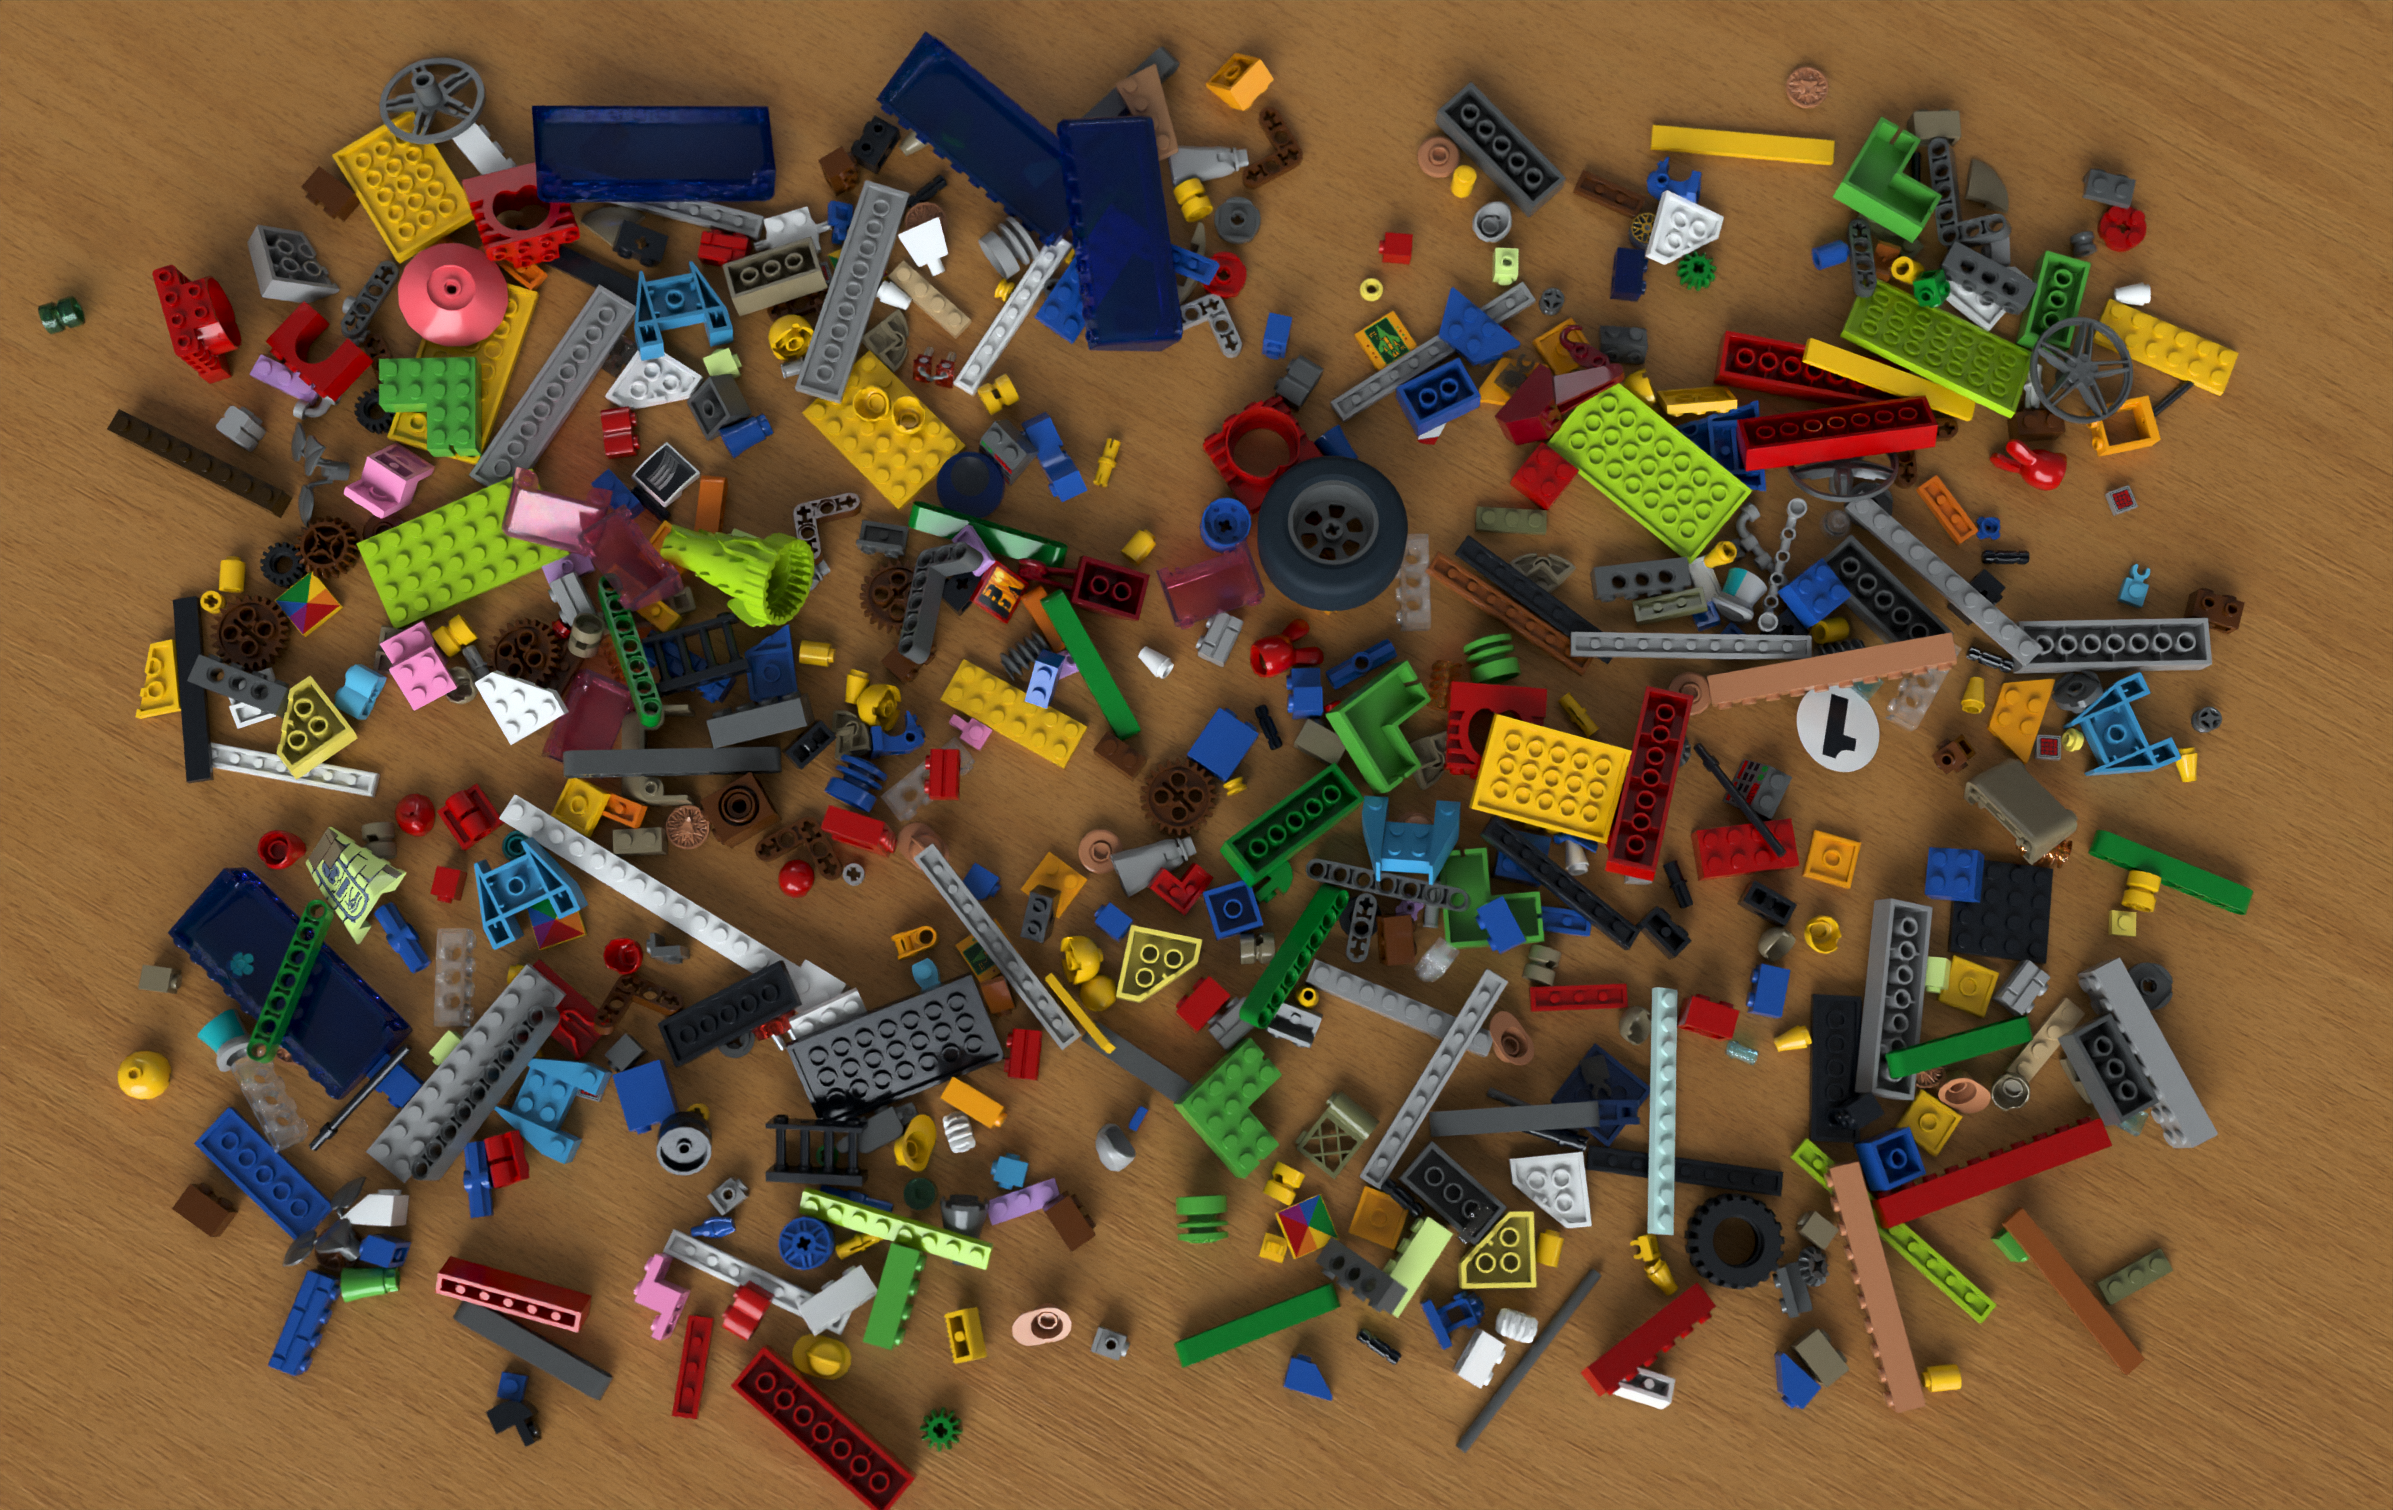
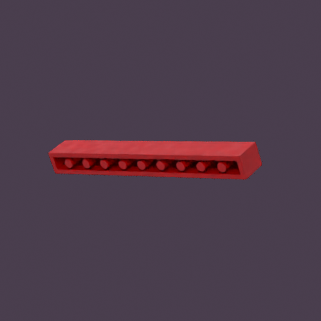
(1990, 1173)

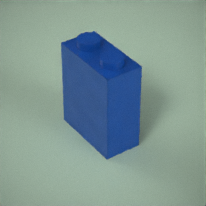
(1223, 744)
(646, 1095)

